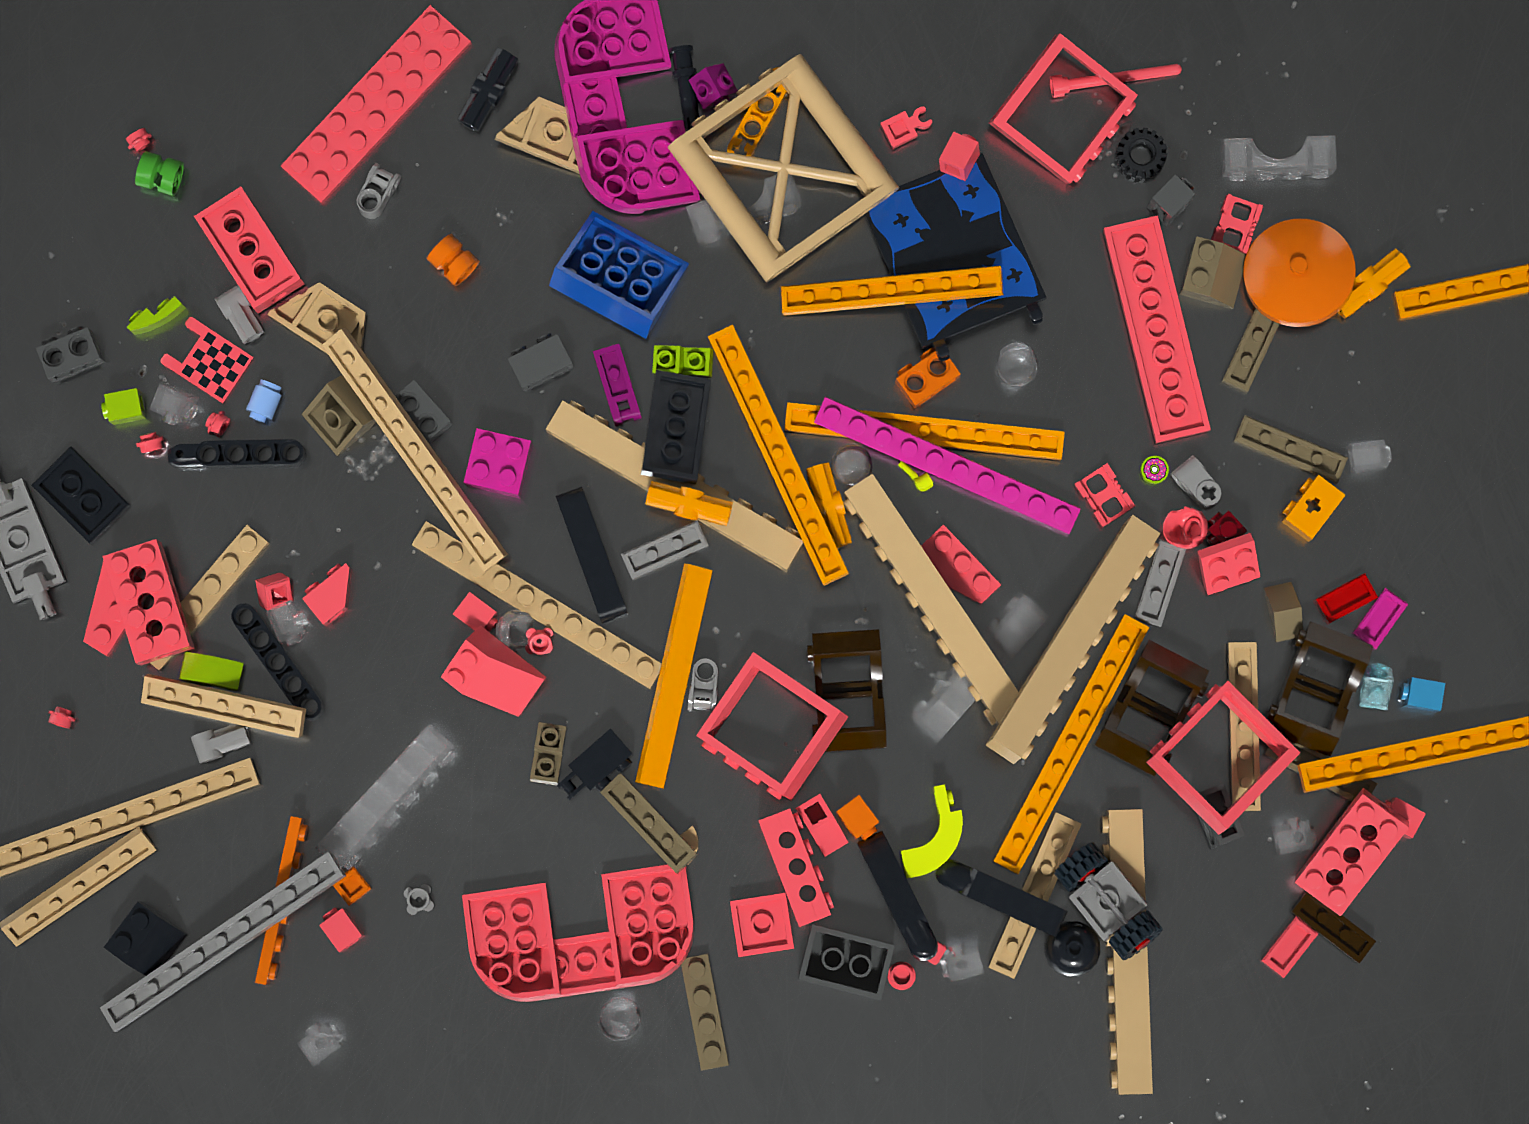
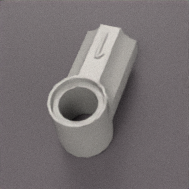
(237, 309)
(213, 744)

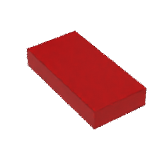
(1346, 598)

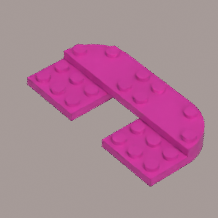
(618, 164)

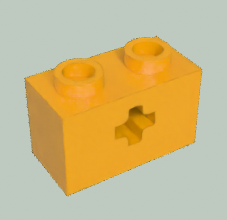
(1326, 498)

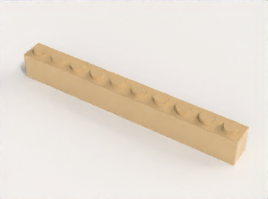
(625, 458)
(932, 596)
(1073, 639)
(1130, 976)

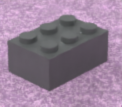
(846, 962)

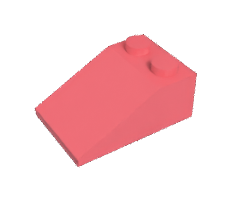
(493, 673)

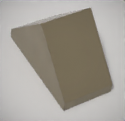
(1284, 611)

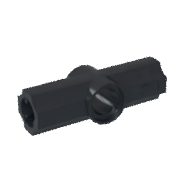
(488, 89)

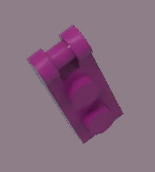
(616, 383)

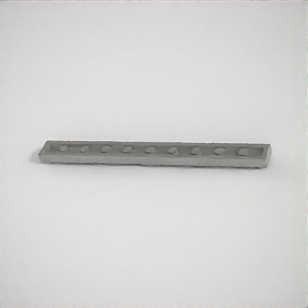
(223, 941)

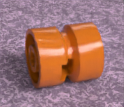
(452, 259)

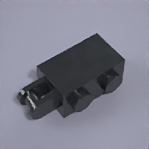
(597, 764)

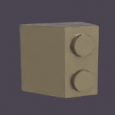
(1213, 272)
(338, 415)

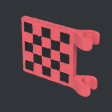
(212, 363)

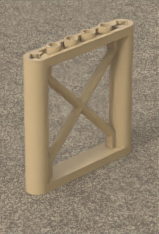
(803, 85)

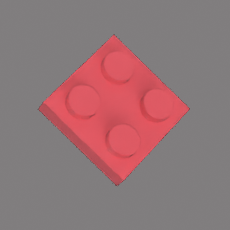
(1229, 563)
(761, 924)

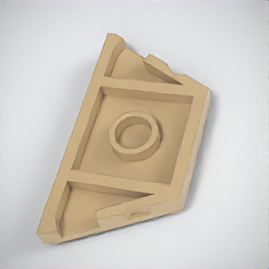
(543, 133)
(320, 315)

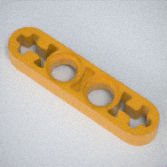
(759, 116)

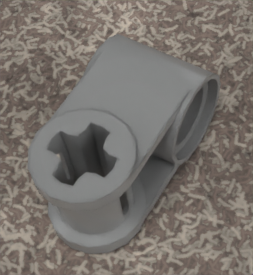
(379, 186)
(1193, 478)
(703, 688)

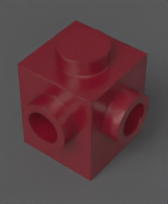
(1224, 528)

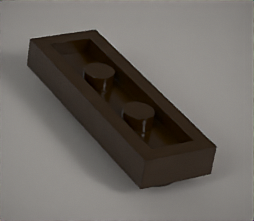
(1333, 927)

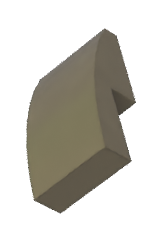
(548, 753)

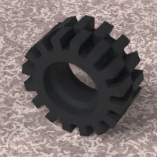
(1149, 139)

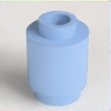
(264, 401)

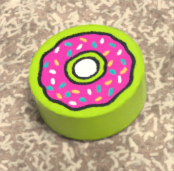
(1154, 469)

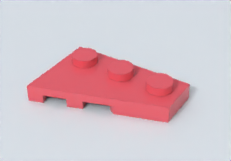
(959, 567)
(105, 622)

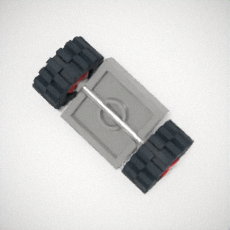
(1108, 901)

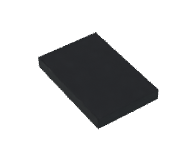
(80, 495)

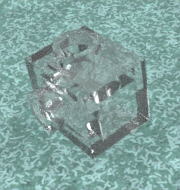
(174, 404)
(288, 622)
(1293, 836)
(961, 962)
(321, 1042)

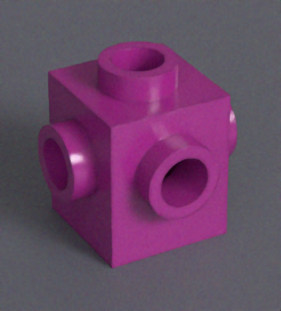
(713, 85)

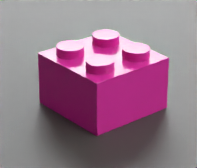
(498, 463)

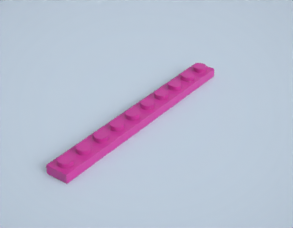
(947, 465)

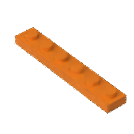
(273, 940)

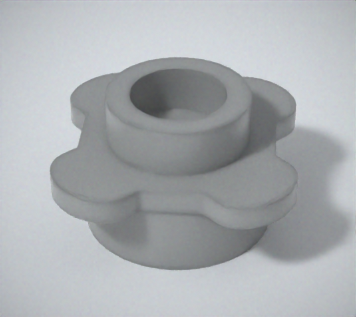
(414, 906)

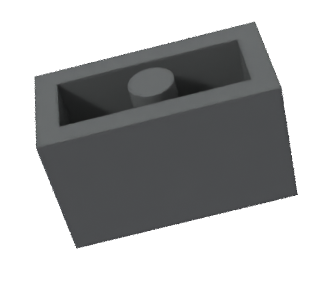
(540, 361)

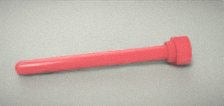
(1061, 85)

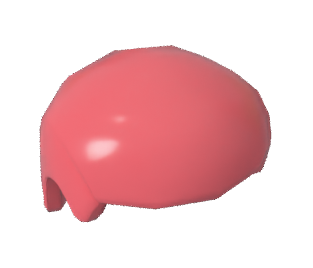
(1185, 528)

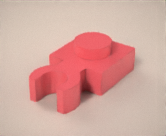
(902, 128)

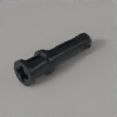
(682, 73)

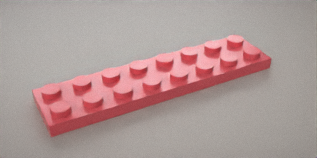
(376, 104)
(1156, 329)

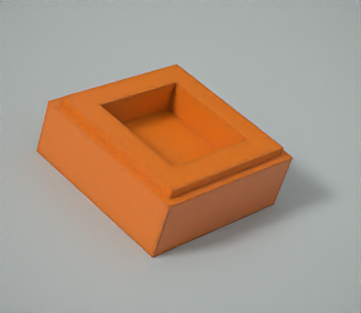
(352, 886)

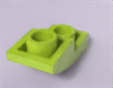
(146, 321)
(683, 360)
(211, 671)

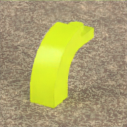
(937, 851)

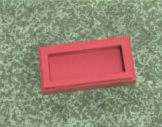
(1289, 947)

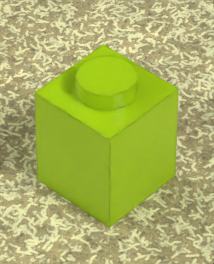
(123, 406)

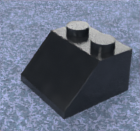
(145, 939)

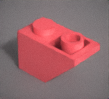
(331, 596)
(822, 825)

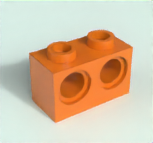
(931, 382)
(858, 818)

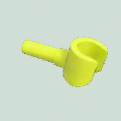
(922, 482)

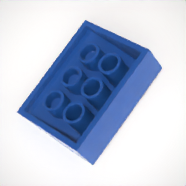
(618, 274)

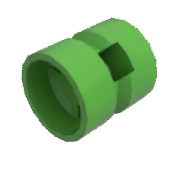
(159, 173)

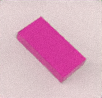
(1380, 618)

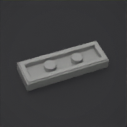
(664, 550)
(1159, 584)

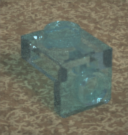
(1376, 687)

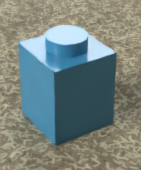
(1423, 694)

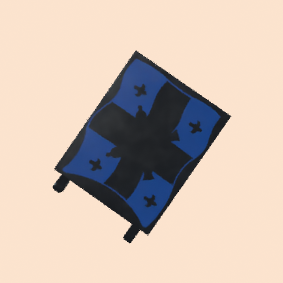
(955, 226)

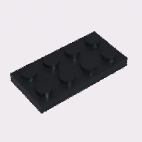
(675, 427)

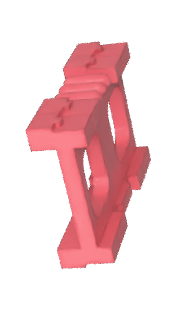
(1245, 227)
(1112, 490)

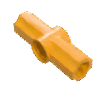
(1375, 281)
(829, 502)
(689, 503)

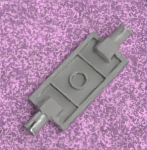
(25, 551)

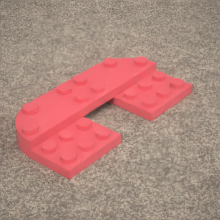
(522, 962)

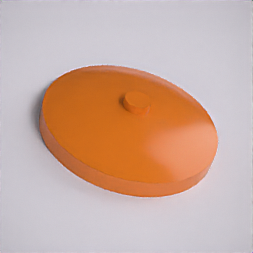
(1299, 272)

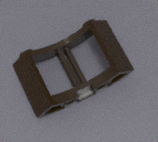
(846, 645)
(1171, 664)
(1305, 732)

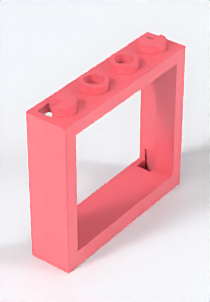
(1108, 129)
(1256, 722)
(811, 754)

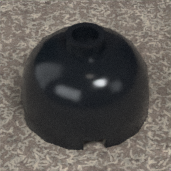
(1073, 950)

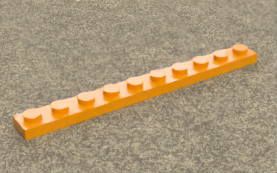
(947, 433)
(778, 455)
(1071, 744)
(1414, 754)

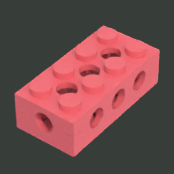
(267, 254)
(130, 596)
(791, 823)
(1356, 870)

